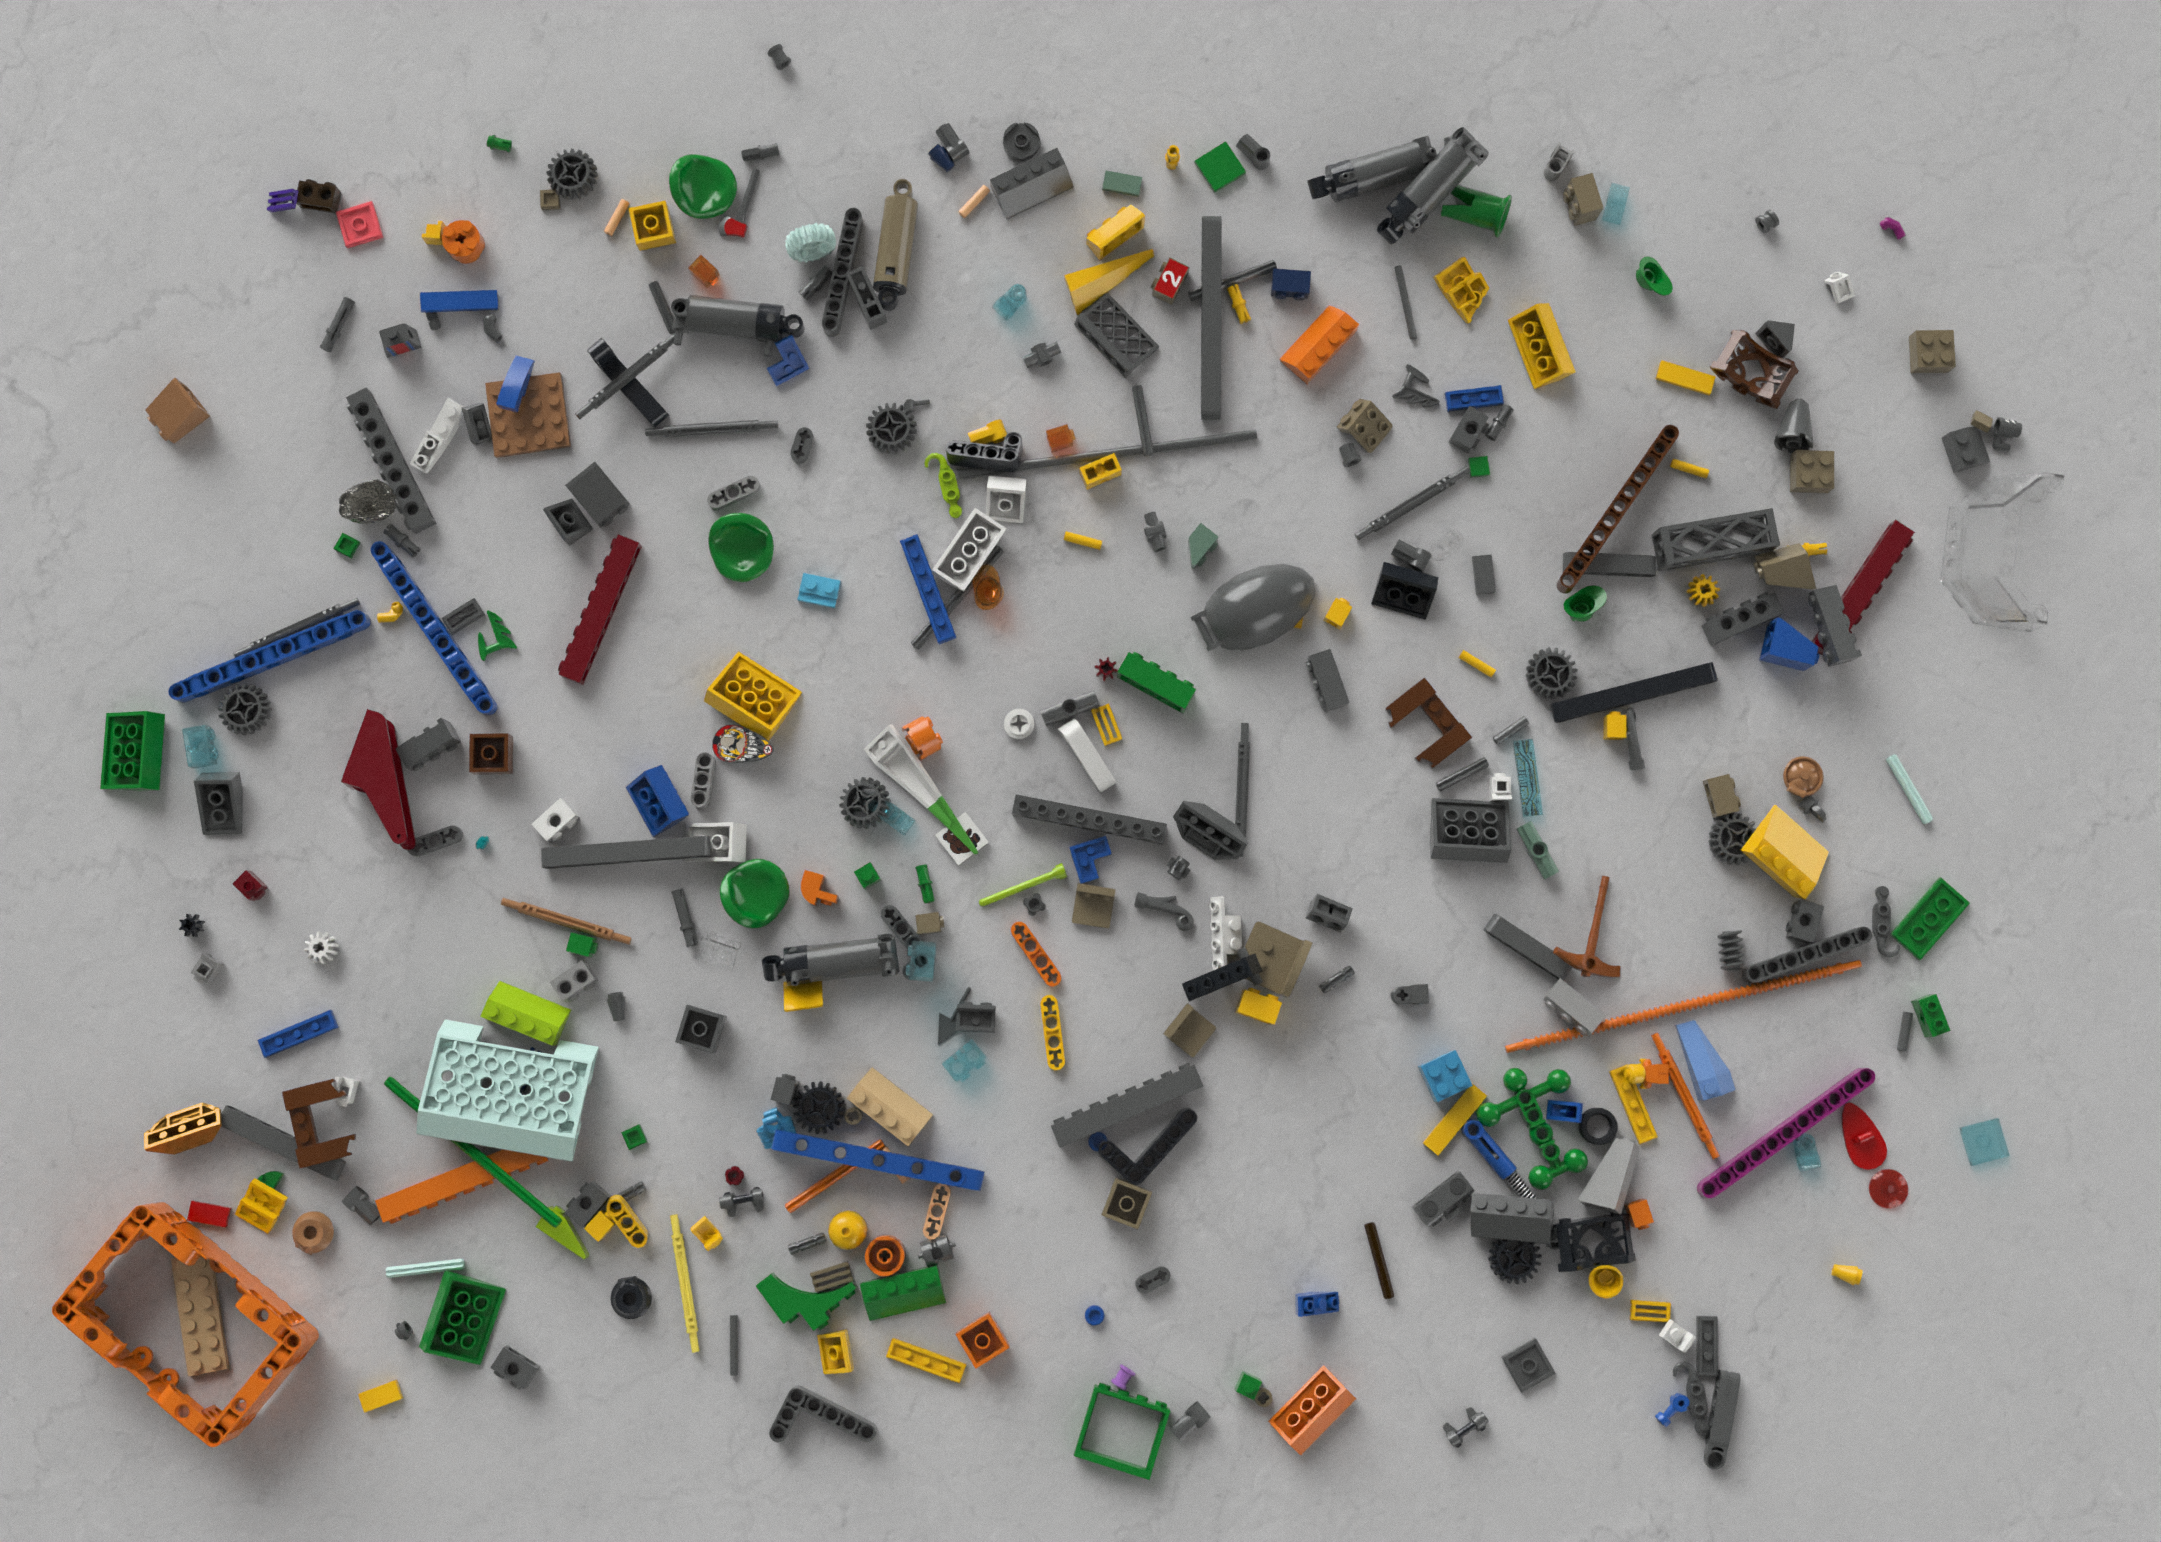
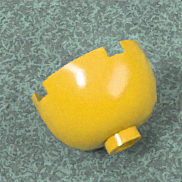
(847, 1230)

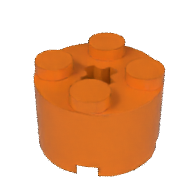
(462, 231)
(922, 737)
(877, 1263)

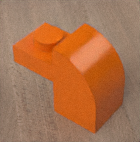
(811, 889)

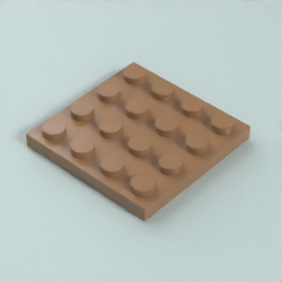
(539, 421)

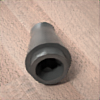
(616, 1004)

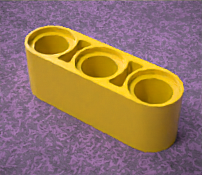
(628, 1230)

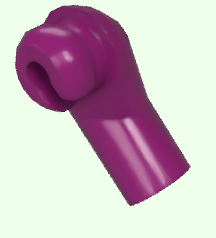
(1894, 225)

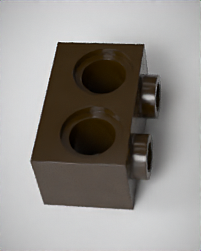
(316, 200)

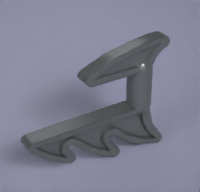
(1407, 391)

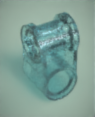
(1008, 303)
(1806, 1155)

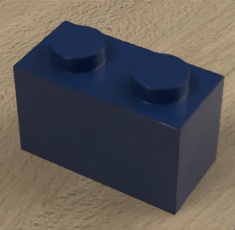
(1290, 284)

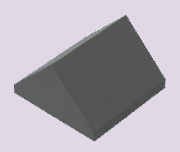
(1777, 337)
(568, 520)

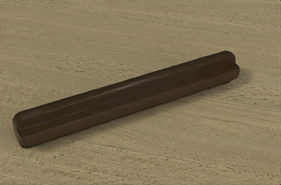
(1379, 1260)

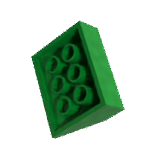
(132, 751)
(462, 1318)

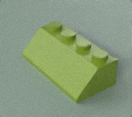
(526, 1013)

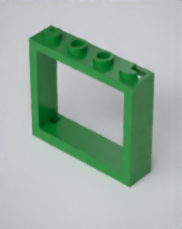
(1112, 1462)

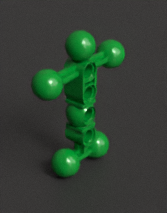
(1490, 1114)

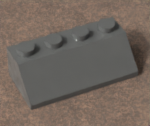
(1031, 183)
(1511, 1218)

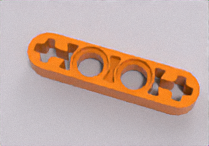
(1032, 956)

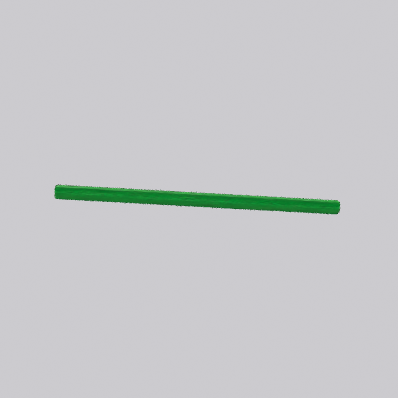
(483, 1161)

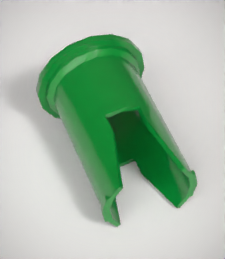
(1485, 211)

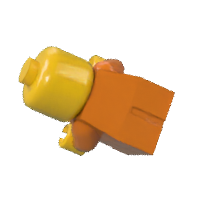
(1647, 1073)

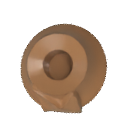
(1803, 776)
(312, 1232)

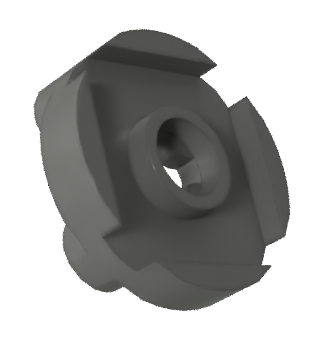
(1021, 131)

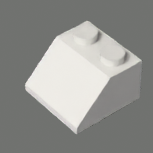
(1006, 498)

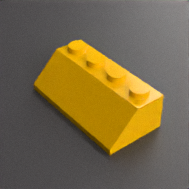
(1541, 345)

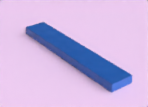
(928, 589)

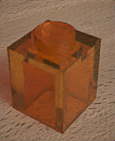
(704, 271)
(1060, 438)

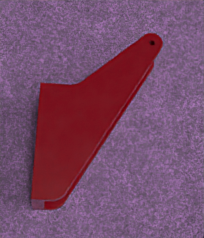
(378, 772)

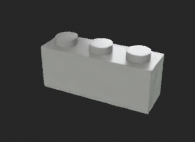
(1574, 1008)

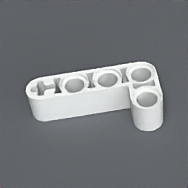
(1087, 755)

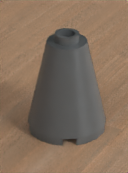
(1795, 428)

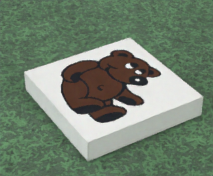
(955, 846)

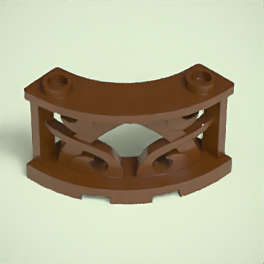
(1765, 394)

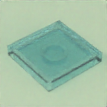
(1984, 1141)

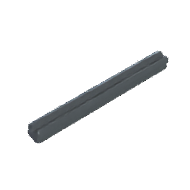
(1238, 278)

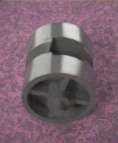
(936, 1250)

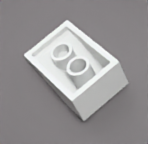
(726, 841)

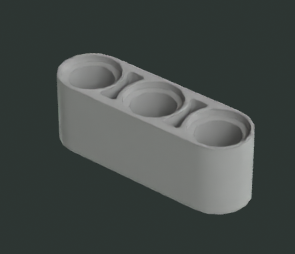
(700, 771)

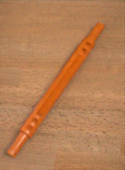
(1685, 1096)

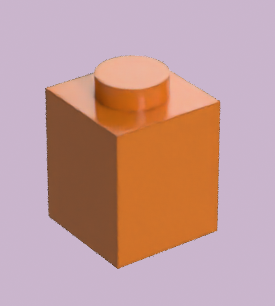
(1639, 1214)

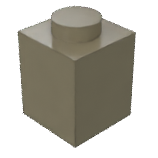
(929, 923)

